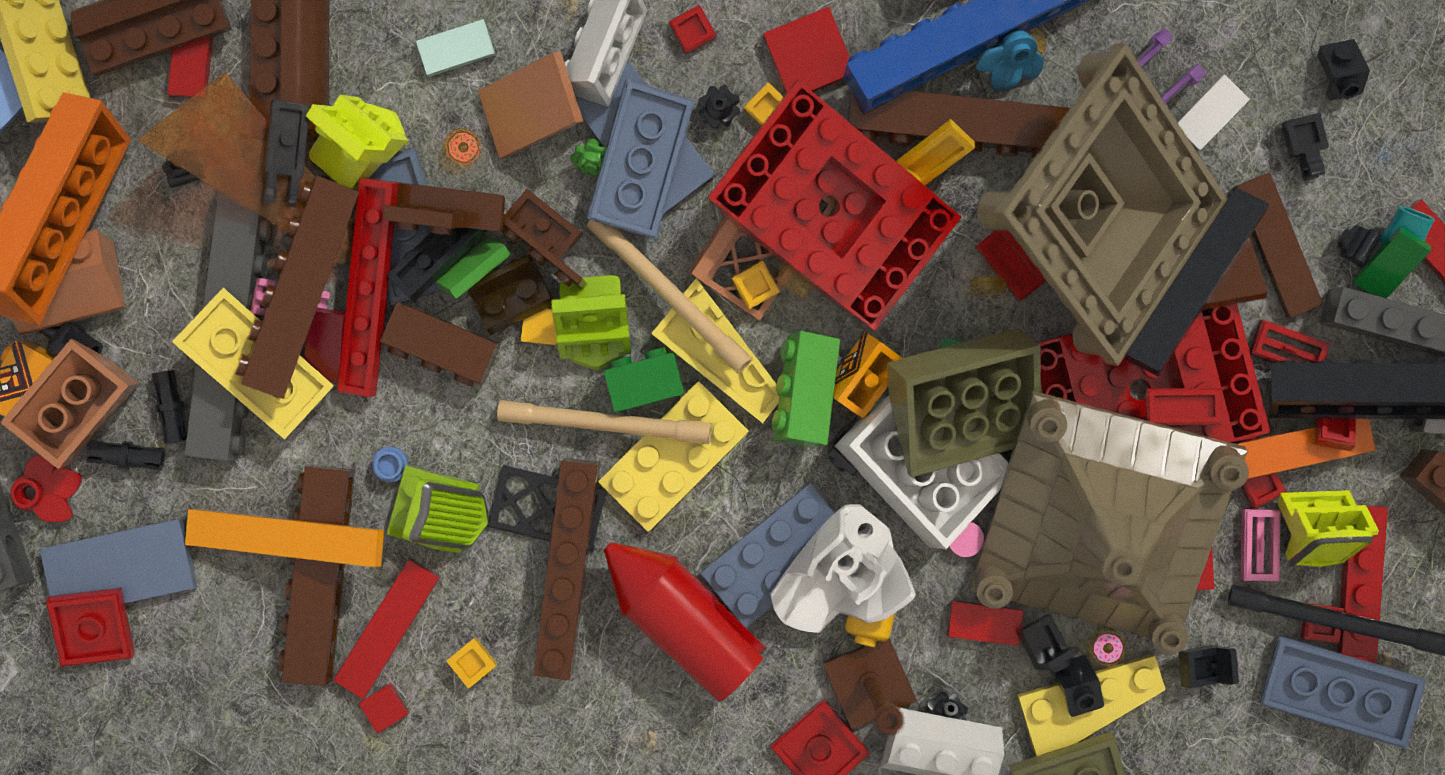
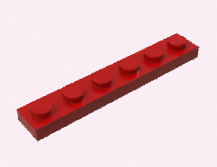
(367, 288)
(1363, 589)

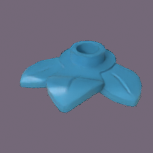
(1012, 61)

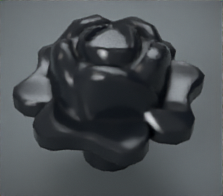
(719, 106)
(947, 706)

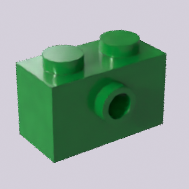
(644, 380)

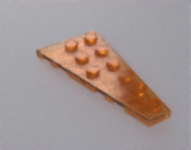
(224, 145)

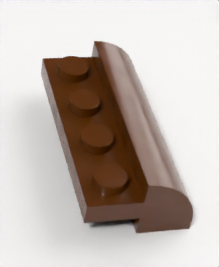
(135, 30)
(289, 54)

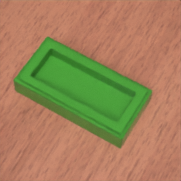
(472, 267)

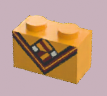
(20, 368)
(863, 375)

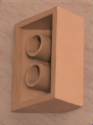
(88, 288)
(69, 403)

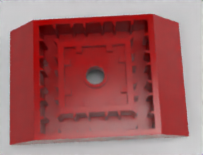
(882, 218)
(1208, 357)

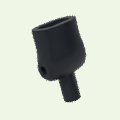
(60, 337)

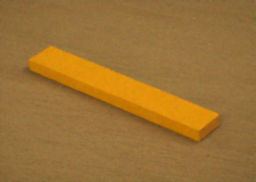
(285, 537)

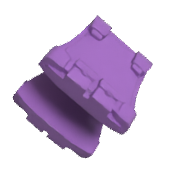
(1189, 78)

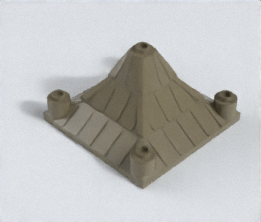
(1110, 204)
(1107, 519)

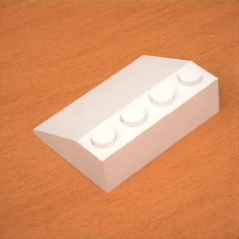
(933, 503)

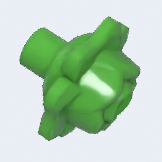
(588, 157)

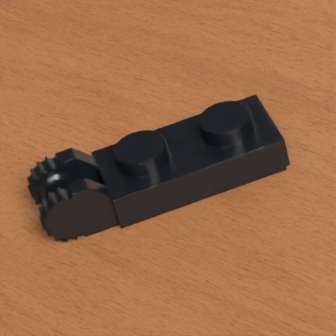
(285, 149)

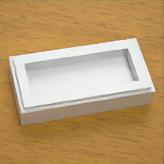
(1212, 112)

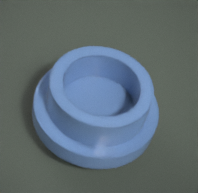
(389, 464)

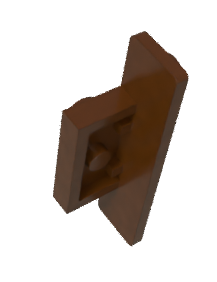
(445, 209)
(546, 234)

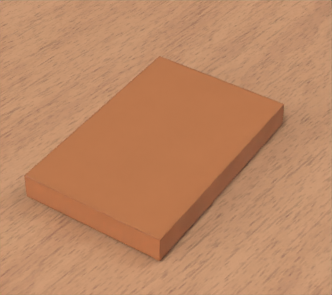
(530, 105)

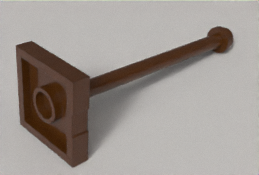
(871, 686)

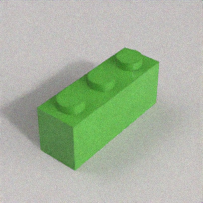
(806, 389)

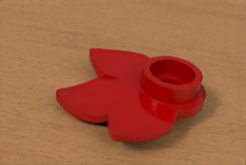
(51, 490)

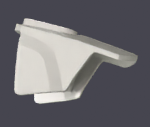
(843, 574)

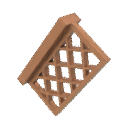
(717, 249)

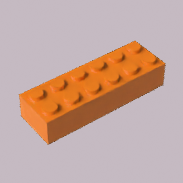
(55, 203)

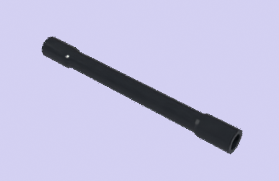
(1260, 601)

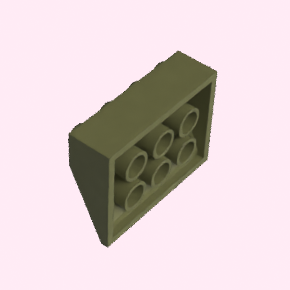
(963, 399)

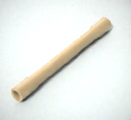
(723, 345)
(680, 430)

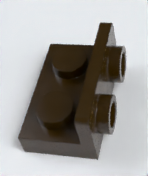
(510, 294)

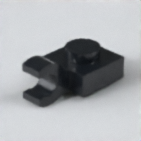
(1306, 138)

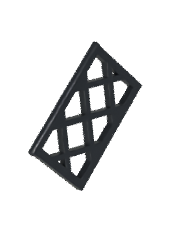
(535, 480)

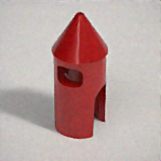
(683, 618)

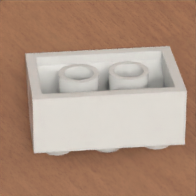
(604, 48)
(943, 746)

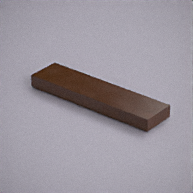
(1282, 251)

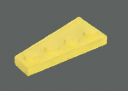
(750, 388)
(1122, 688)

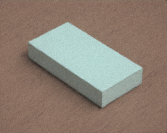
(455, 48)

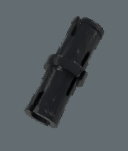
(169, 406)
(125, 455)

